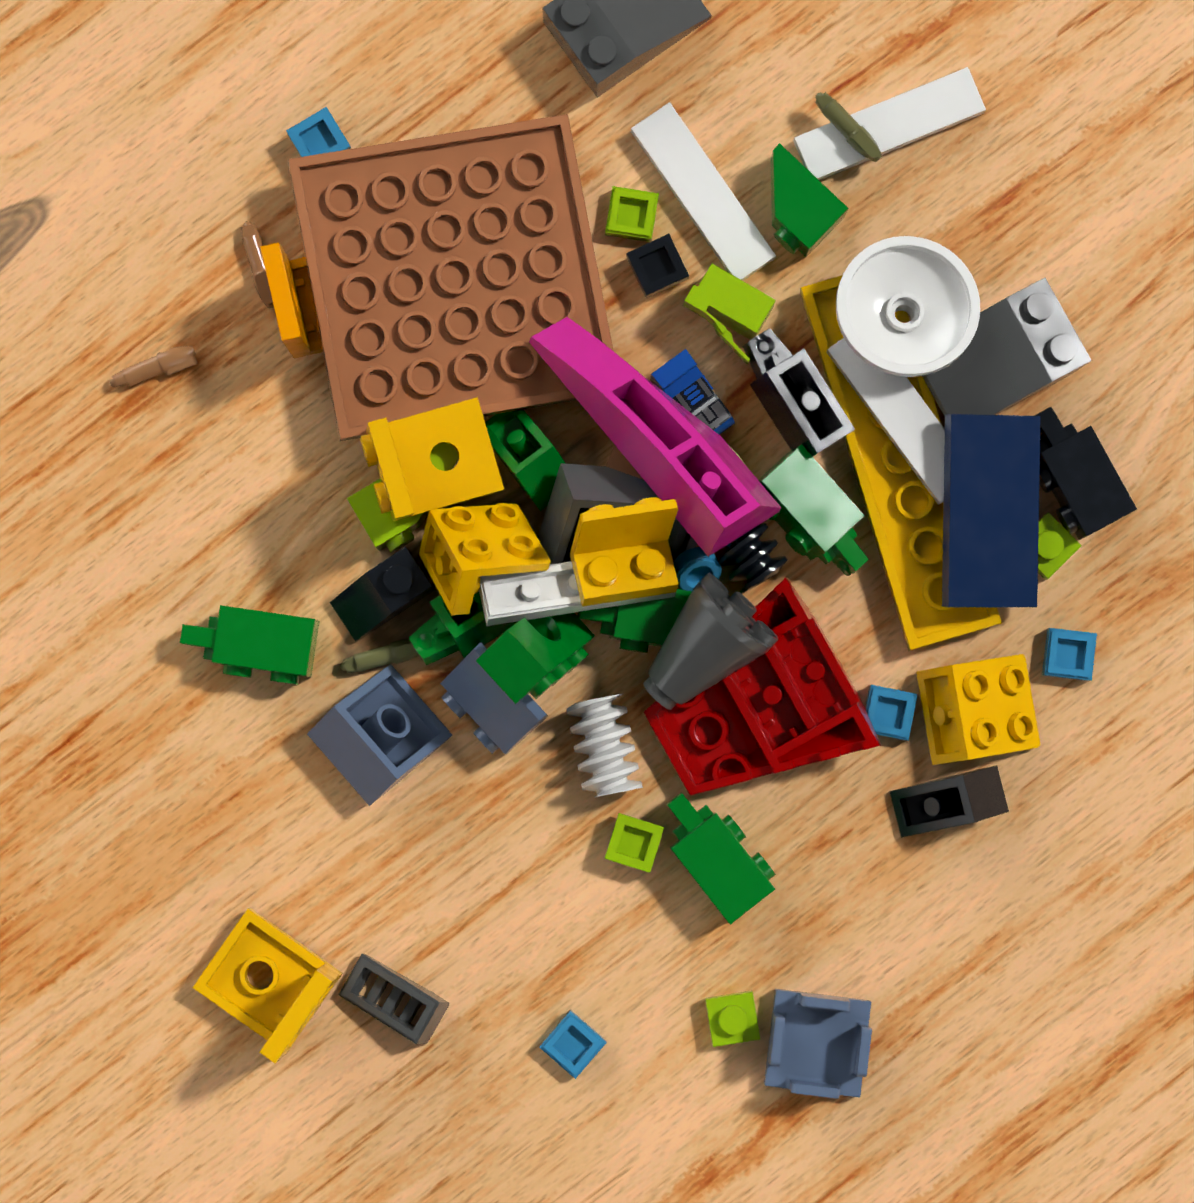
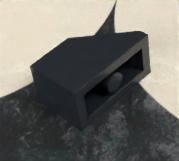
(382, 594)
(949, 801)

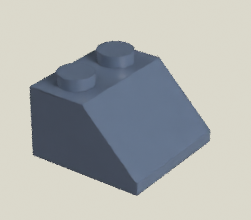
(499, 718)
(379, 734)

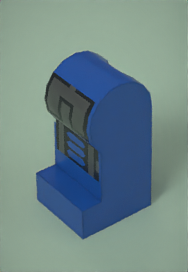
(689, 387)

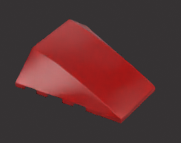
(770, 714)

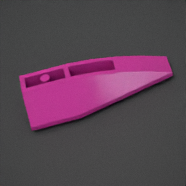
(659, 438)

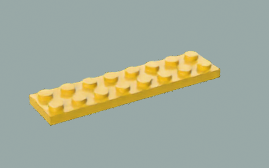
(898, 505)

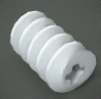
(603, 746)

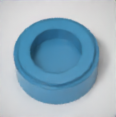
(693, 566)

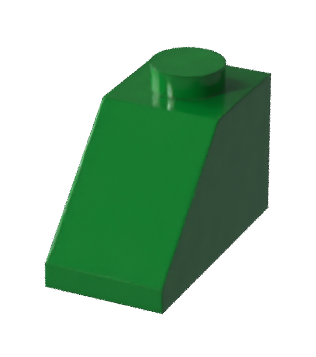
(801, 205)
(525, 453)

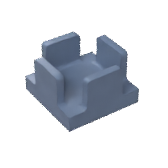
(818, 1044)

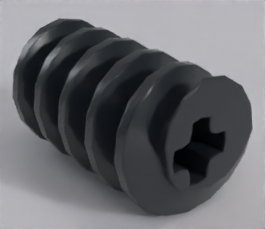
(752, 558)

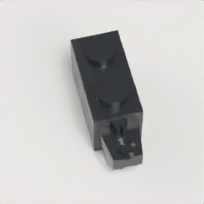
(795, 395)
(1080, 477)

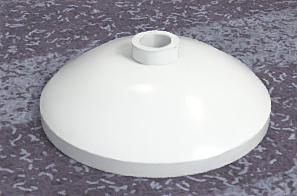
(912, 278)

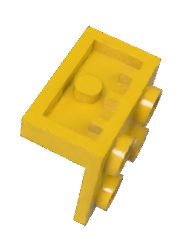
(474, 543)
(624, 551)
(978, 709)

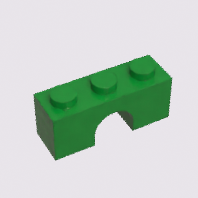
(536, 654)

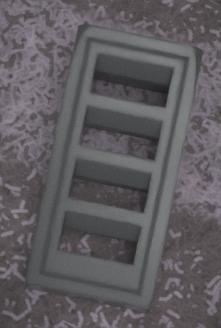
(430, 1017)

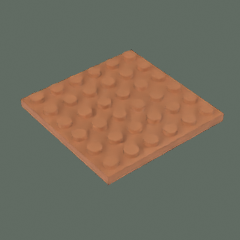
(443, 266)

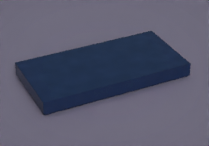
(991, 510)

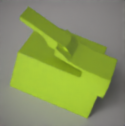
(730, 302)

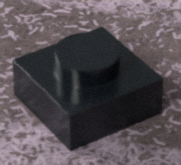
(657, 266)

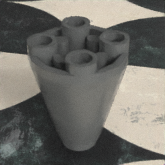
(707, 644)

